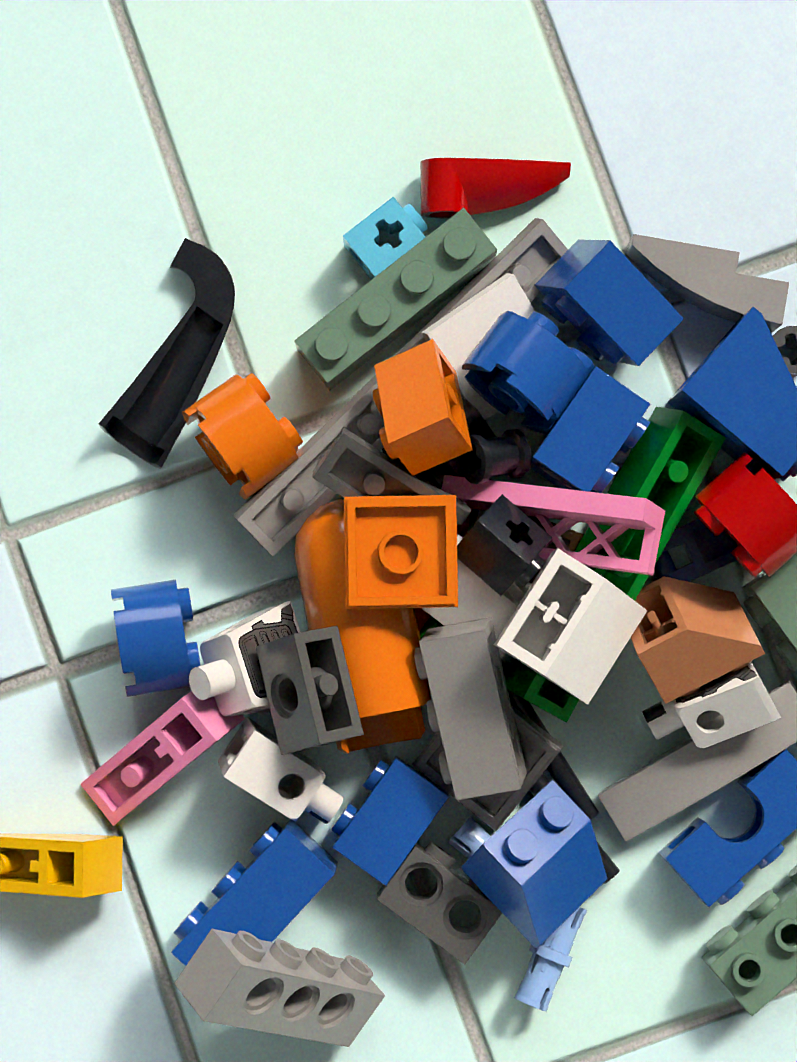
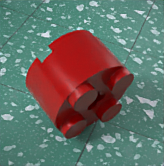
(754, 514)

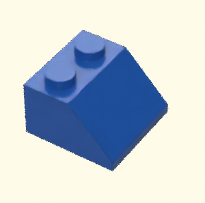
(540, 864)

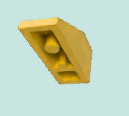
(60, 864)

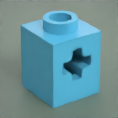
(364, 238)

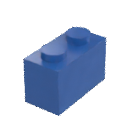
(388, 819)

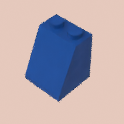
(747, 397)

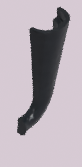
(150, 410)

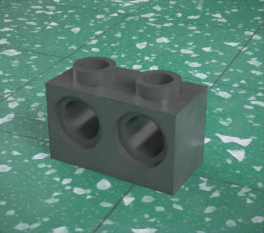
(431, 911)

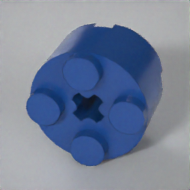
(527, 369)
(154, 636)

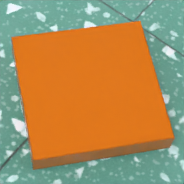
(401, 552)

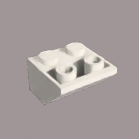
(570, 626)

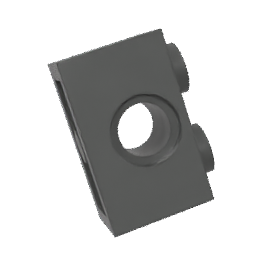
(309, 690)

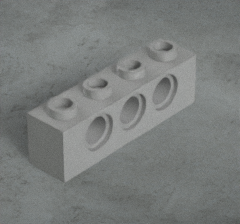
(279, 988)

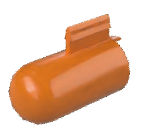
(375, 641)

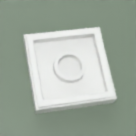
(467, 324)

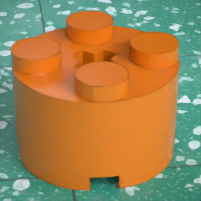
(243, 433)

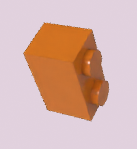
(421, 408)

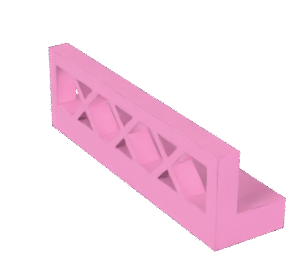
(571, 508)

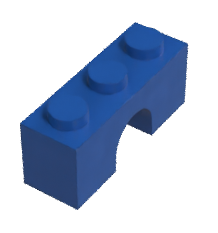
(716, 864)

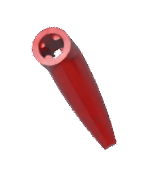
(484, 184)

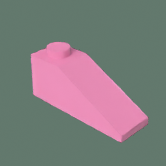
(157, 755)

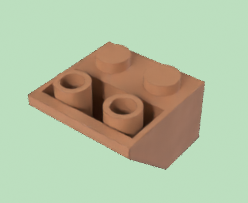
(691, 635)

